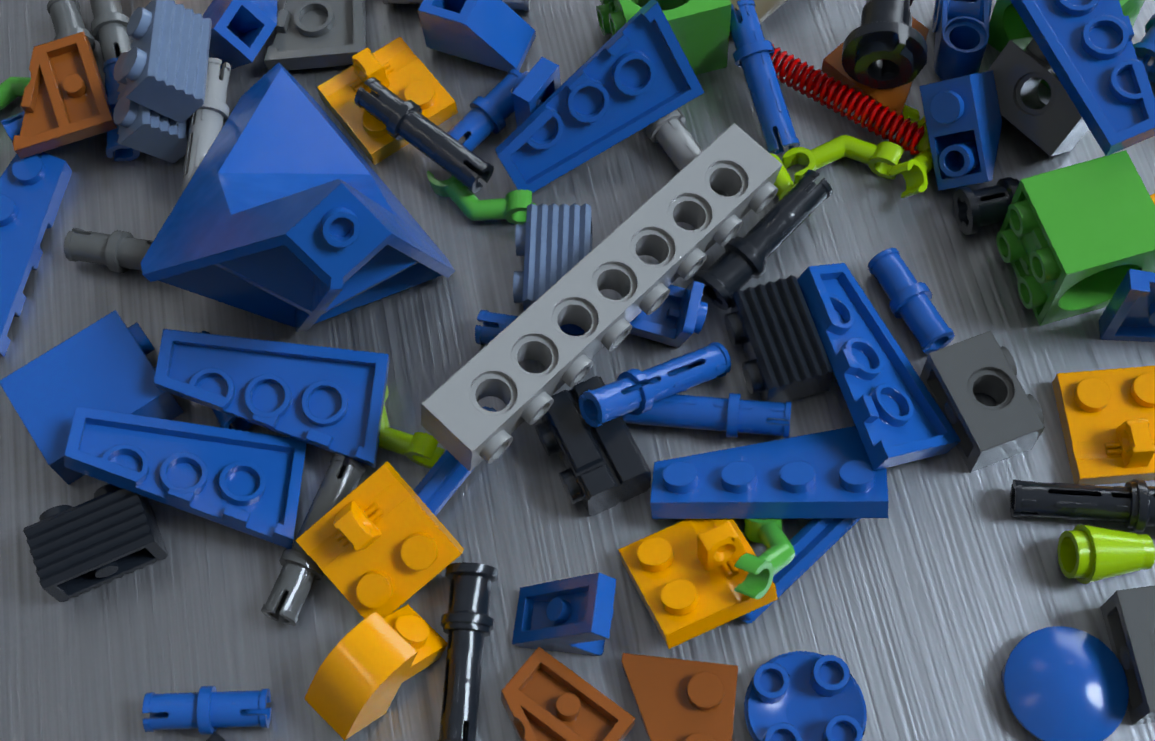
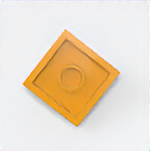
(399, 72)
(1108, 423)
(380, 544)
(691, 577)

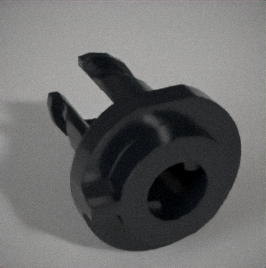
(885, 47)

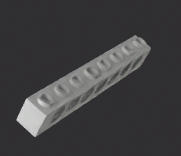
(728, 164)

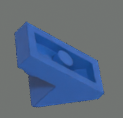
(566, 615)

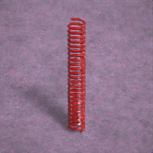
(849, 99)

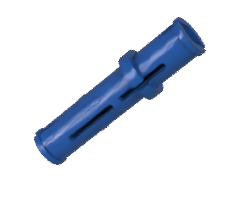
(754, 56)
(639, 390)
(718, 414)

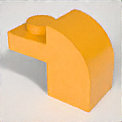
(369, 666)

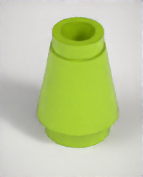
(1103, 553)

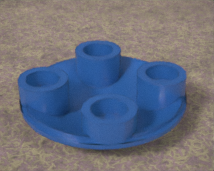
(1065, 685)
(804, 700)

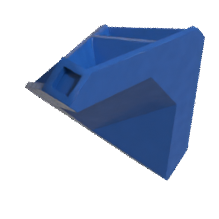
(289, 217)

